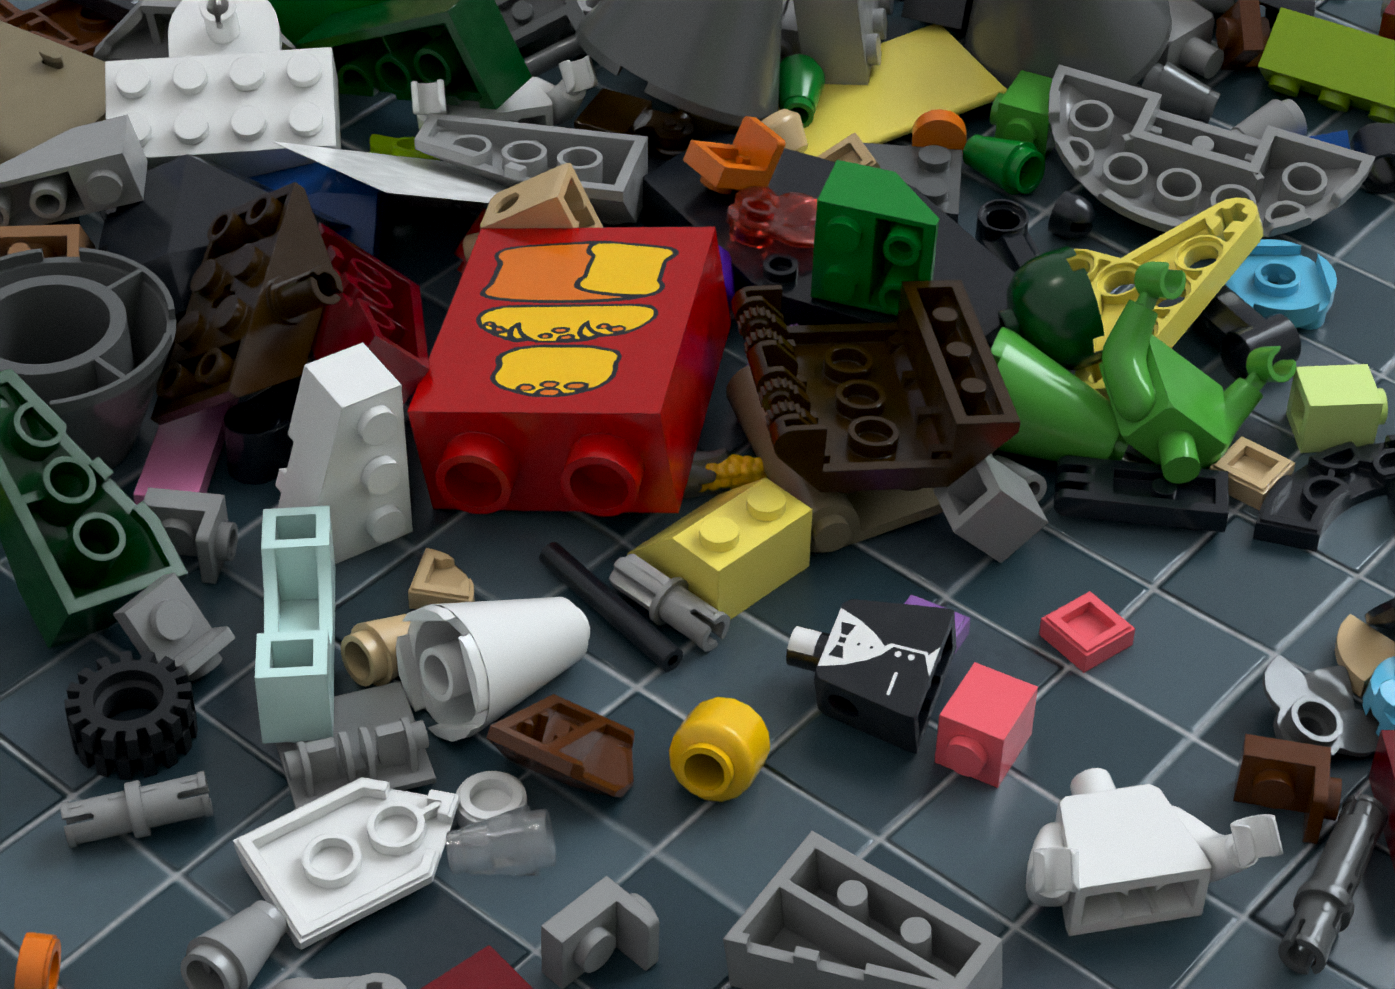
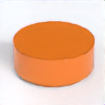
(939, 128)
(38, 962)

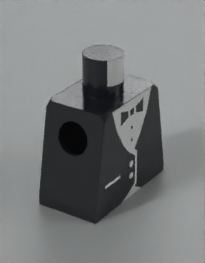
(879, 667)

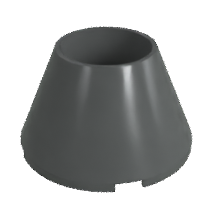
(1093, 36)
(693, 53)
(87, 341)

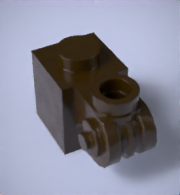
(632, 115)

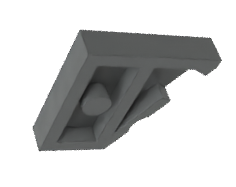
(928, 168)

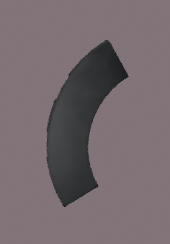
(1315, 495)

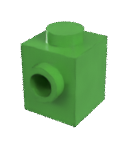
(1023, 112)

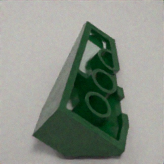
(67, 526)

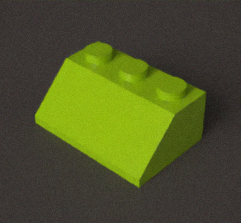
(1331, 62)

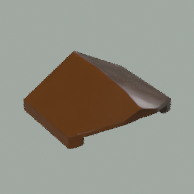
(568, 745)

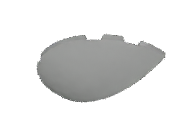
(1174, 167)

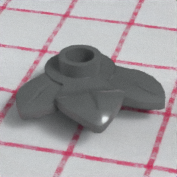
(1318, 709)

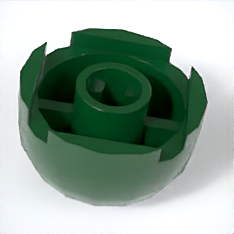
(1055, 309)

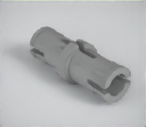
(136, 809)

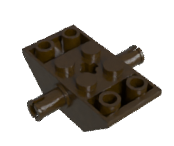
(249, 305)

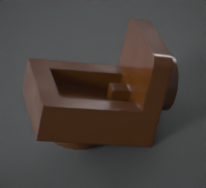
(1242, 35)

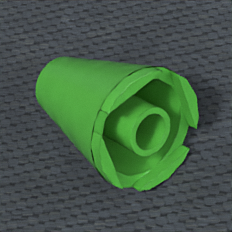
(1054, 406)

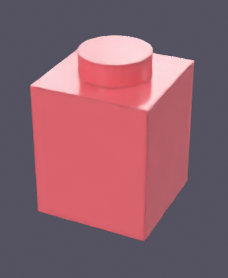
(985, 724)

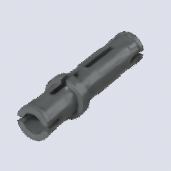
(1325, 901)

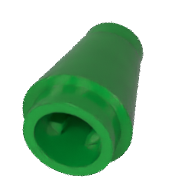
(800, 86)
(1006, 162)

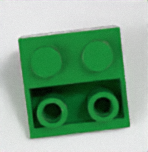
(870, 238)

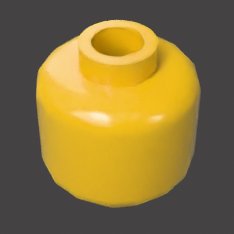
(719, 749)

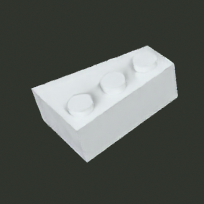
(350, 451)

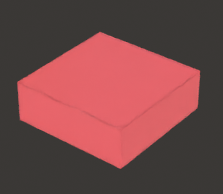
(1086, 631)

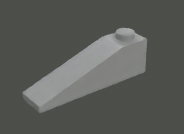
(511, 152)

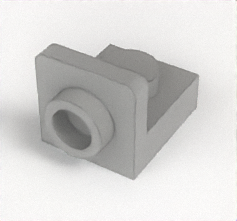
(196, 527)
(172, 625)
(592, 927)

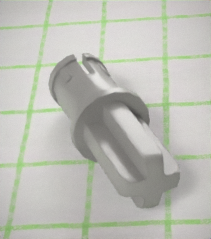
(669, 601)

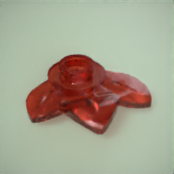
(763, 216)

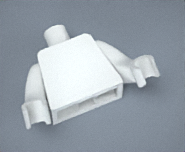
(533, 103)
(1134, 856)

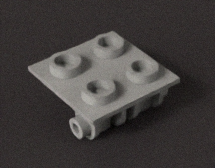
(370, 739)

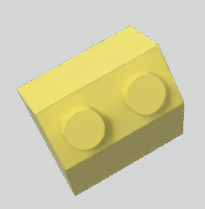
(735, 545)

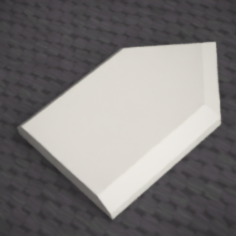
(347, 854)

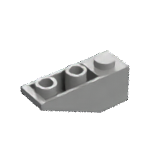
(74, 174)

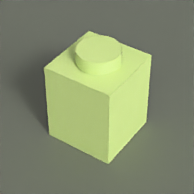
(1335, 406)

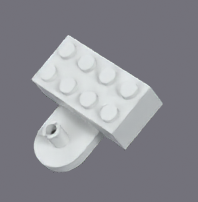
(228, 91)

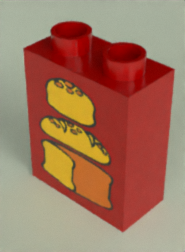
(573, 371)

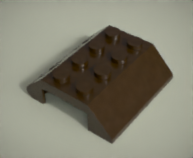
(878, 400)

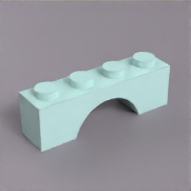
(299, 626)

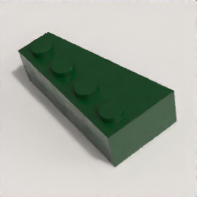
(423, 42)

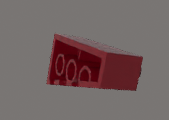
(373, 309)

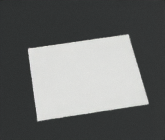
(403, 174)

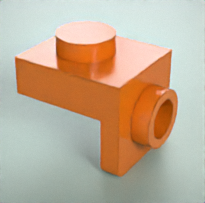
(737, 165)

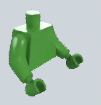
(1165, 401)

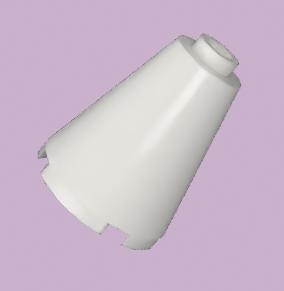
(485, 657)

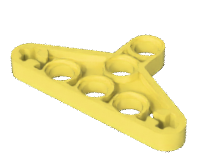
(1221, 233)

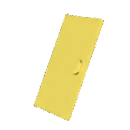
(915, 76)

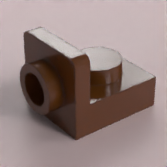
(1289, 778)

